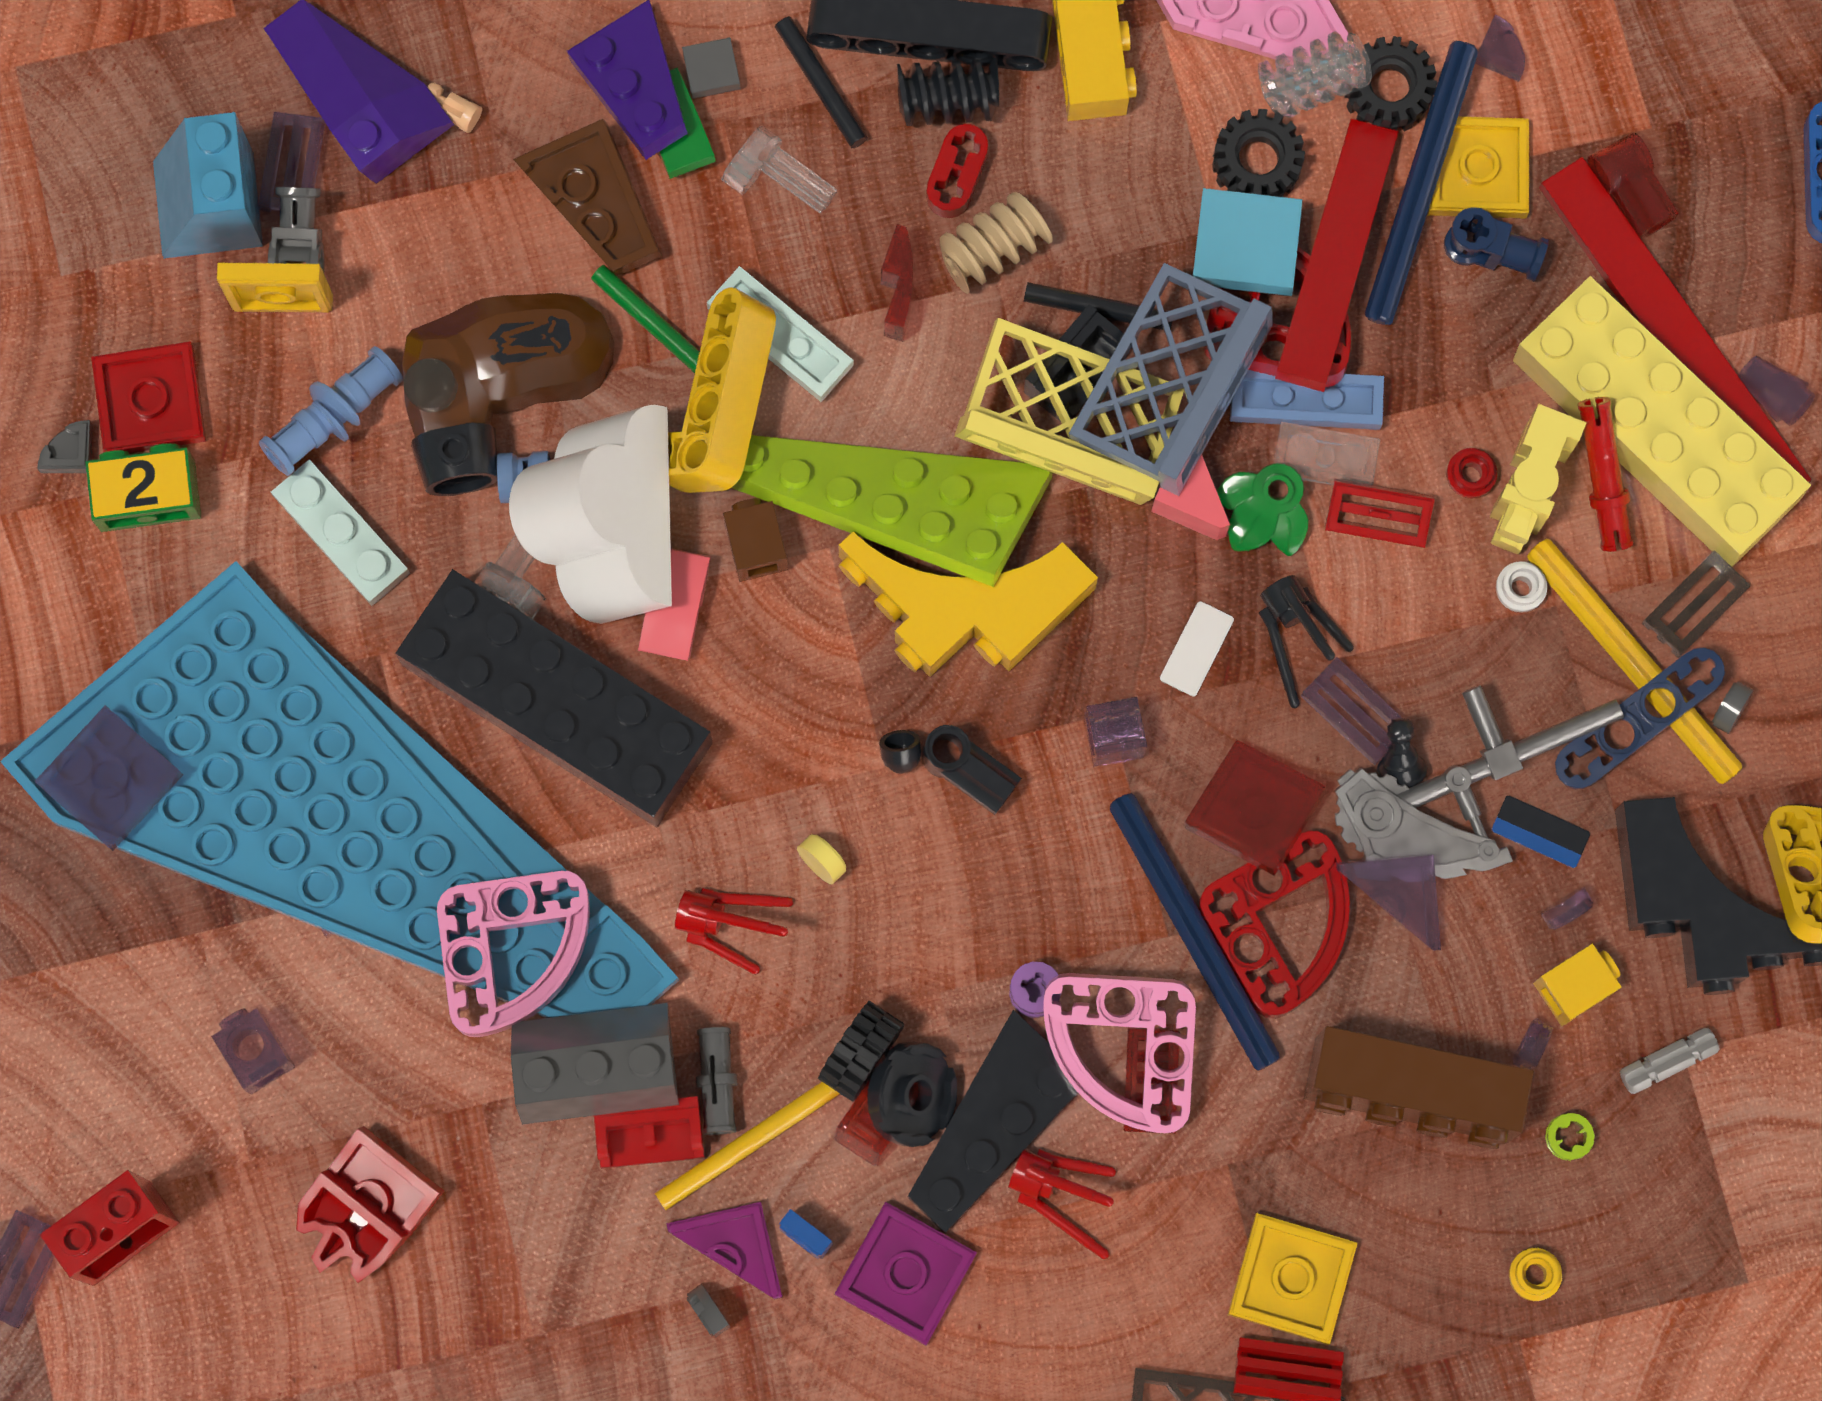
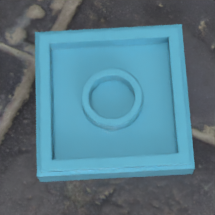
(1247, 241)

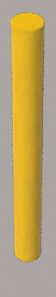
(745, 1145)

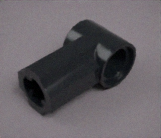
(974, 772)

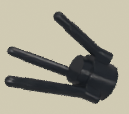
(1292, 604)

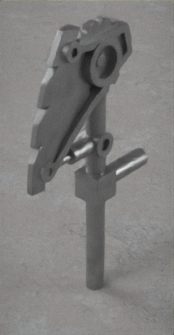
(1384, 815)

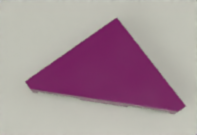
(735, 1241)

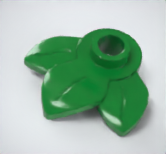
(1262, 516)

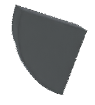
(68, 450)
(707, 1311)

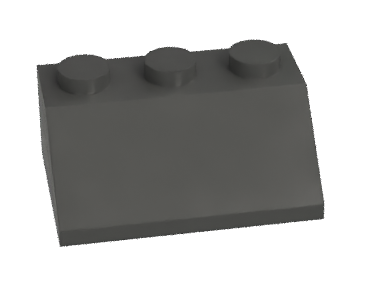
(593, 1064)

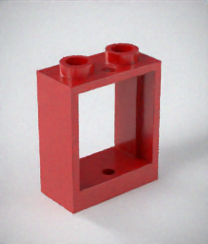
(92, 1233)

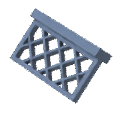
(1211, 396)

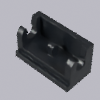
(1090, 333)

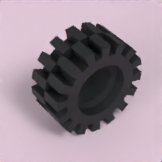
(1419, 78)
(1260, 129)
(860, 1050)

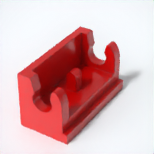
(650, 1135)

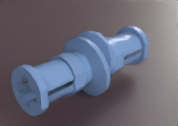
(331, 410)

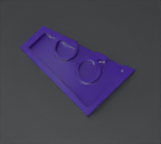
(632, 79)

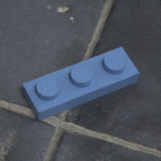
(1349, 404)

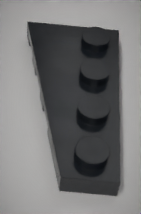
(998, 1118)

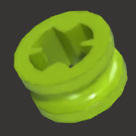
(1563, 1122)

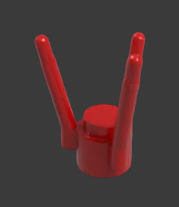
(704, 914)
(1037, 1177)

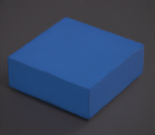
(805, 1234)

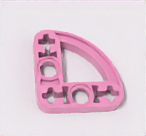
(489, 918)
(1143, 1015)

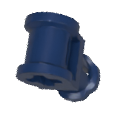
(1493, 244)

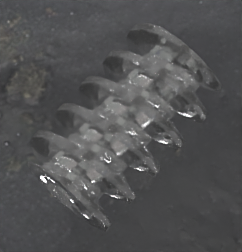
(1315, 76)

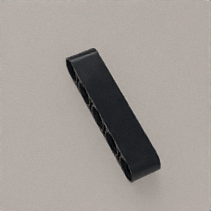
(934, 31)

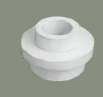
(1529, 574)

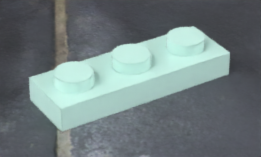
(796, 344)
(340, 532)

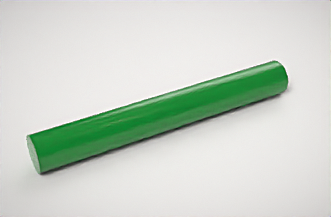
(646, 316)

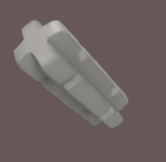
(1669, 1060)

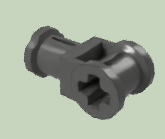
(297, 235)

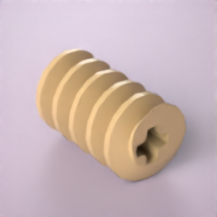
(993, 238)

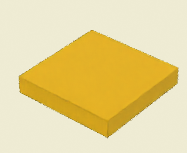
(1485, 169)
(275, 287)
(1292, 1279)

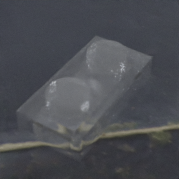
(1327, 454)

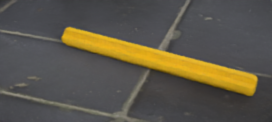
(1631, 658)

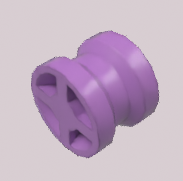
(1030, 998)

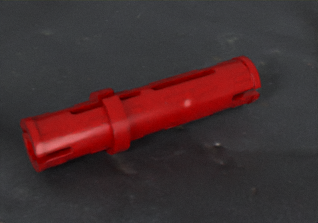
(1608, 493)

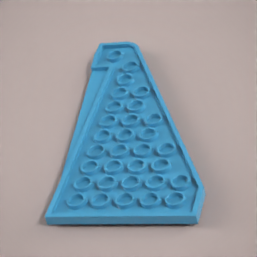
(326, 802)

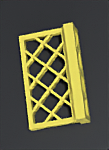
(1046, 448)

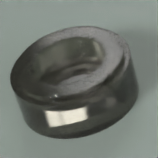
(430, 385)

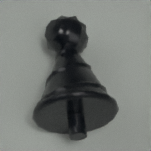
(1402, 758)

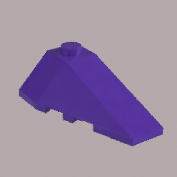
(362, 96)

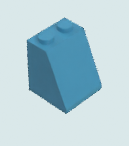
(207, 188)

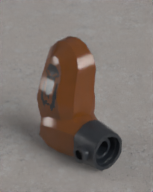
(504, 359)

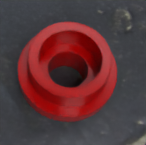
(1481, 462)

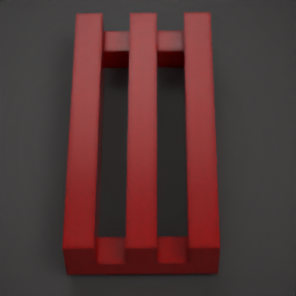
(1381, 493)
(1291, 1364)

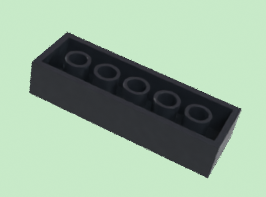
(554, 698)

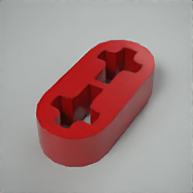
(967, 175)

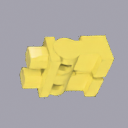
(1526, 497)

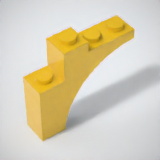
(948, 611)

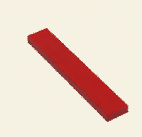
(1336, 255)

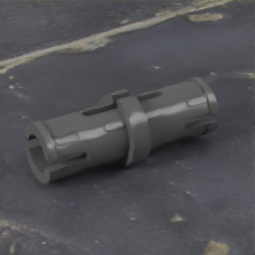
(716, 1081)

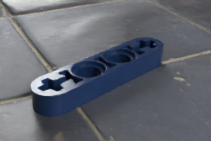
(1643, 723)

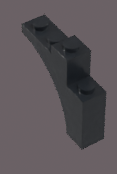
(1674, 888)

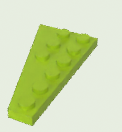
(923, 504)

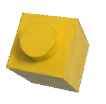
(1579, 983)

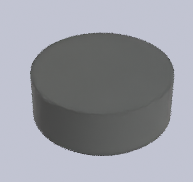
(1732, 707)

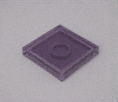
(109, 778)

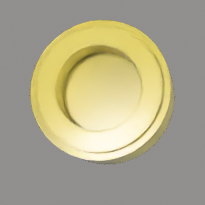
(822, 858)

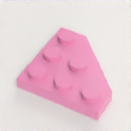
(1256, 25)

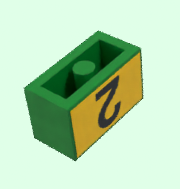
(143, 488)

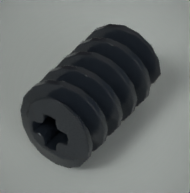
(948, 91)

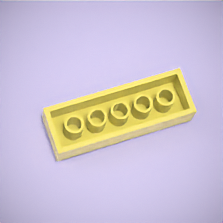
(1665, 421)

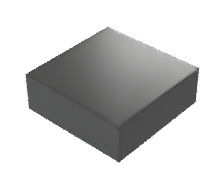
(711, 68)

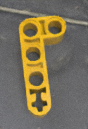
(723, 395)

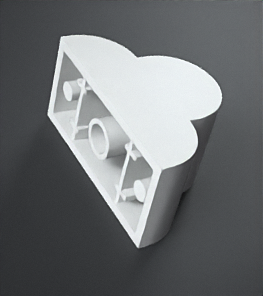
(603, 515)

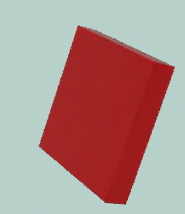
(148, 398)

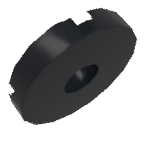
(890, 1094)

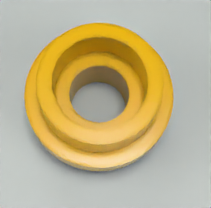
(1551, 1270)

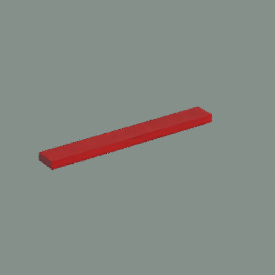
(1649, 293)

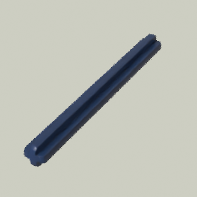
(1421, 183)
(1194, 931)

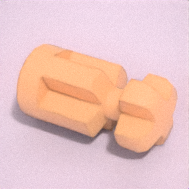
(461, 111)

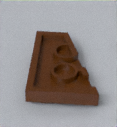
(595, 194)

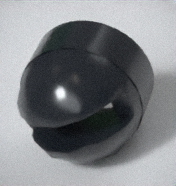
(900, 750)

